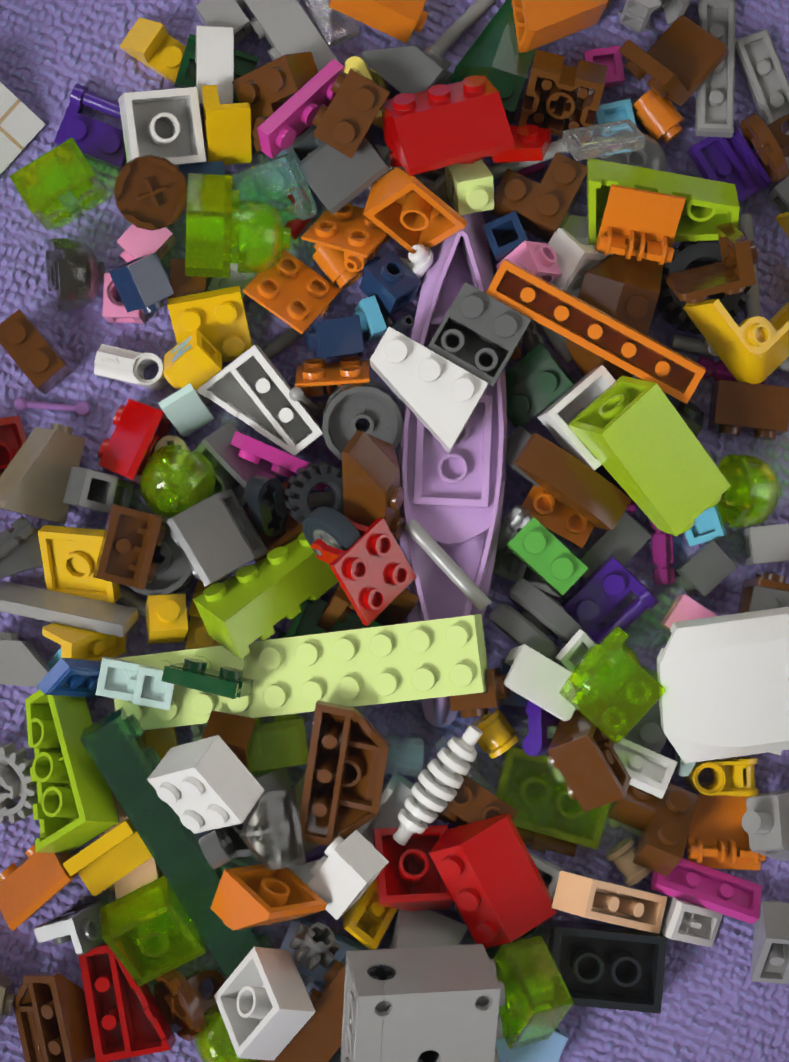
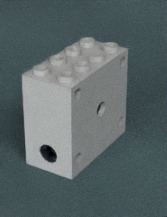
(421, 1005)

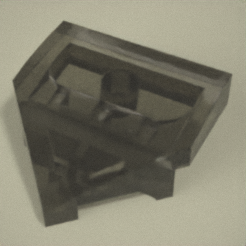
(275, 830)

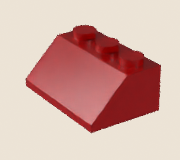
(446, 125)
(492, 880)

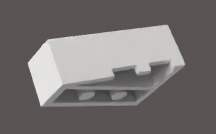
(429, 385)
(260, 397)

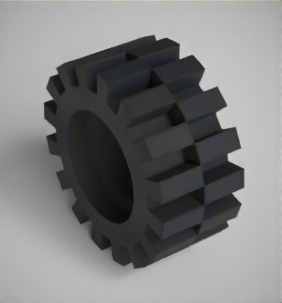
(305, 481)

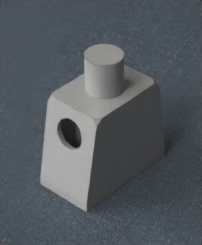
(768, 824)
(424, 929)

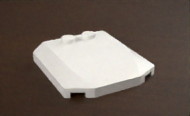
(726, 685)

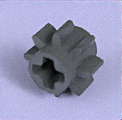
(314, 946)

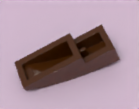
(572, 482)

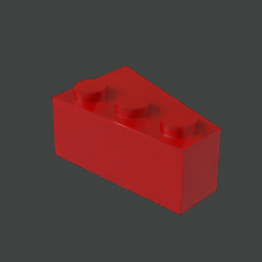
(120, 1012)

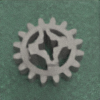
(15, 784)

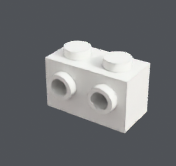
(346, 872)

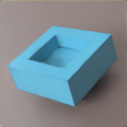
(615, 112)
(370, 318)
(706, 527)

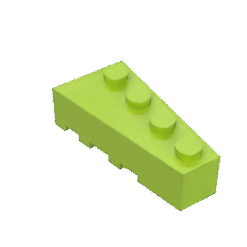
(705, 207)
(263, 595)
(71, 790)

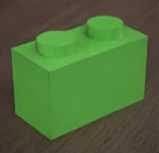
(547, 557)

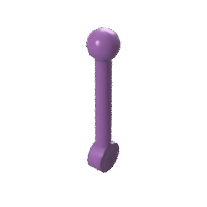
(81, 407)

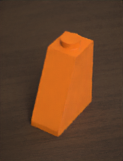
(391, 17)
(550, 20)

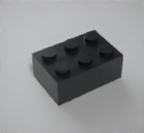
(609, 965)

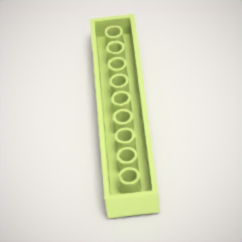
(332, 667)

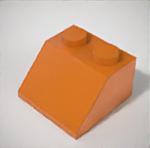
(410, 211)
(32, 885)
(262, 897)

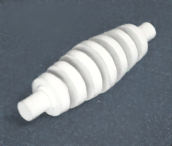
(437, 785)

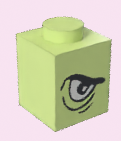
(470, 187)

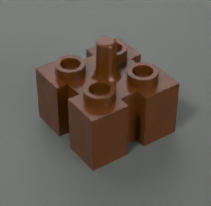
(562, 95)

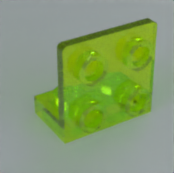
(612, 688)

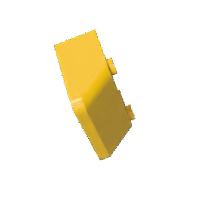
(752, 347)

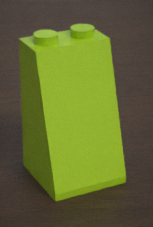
(651, 453)

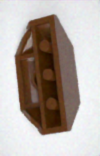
(624, 291)
(372, 482)
(341, 774)
(53, 1020)

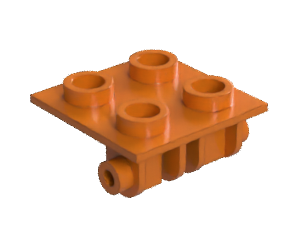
(640, 224)
(348, 232)
(292, 292)
(316, 373)
(558, 518)
(718, 835)

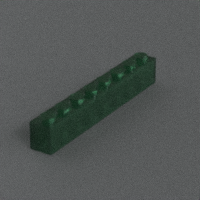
(126, 766)

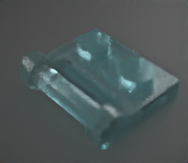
(275, 180)

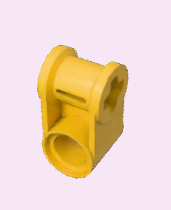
(497, 733)
(730, 777)

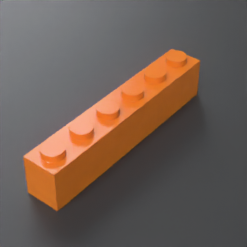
(595, 330)

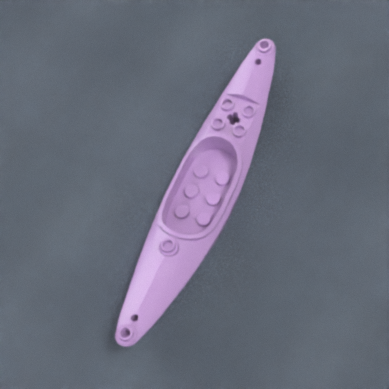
(460, 491)

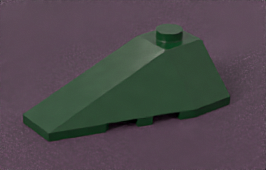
(498, 58)

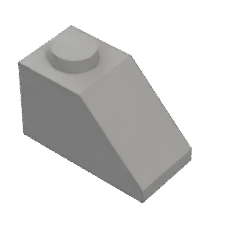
(20, 662)
(771, 944)

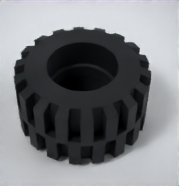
(689, 256)

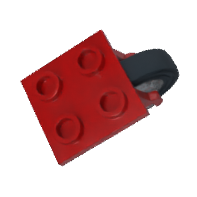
(362, 559)

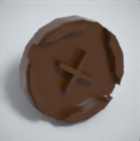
(770, 143)
(150, 192)
(182, 1002)

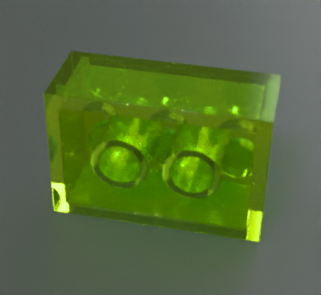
(544, 801)

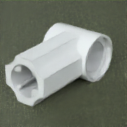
(128, 366)

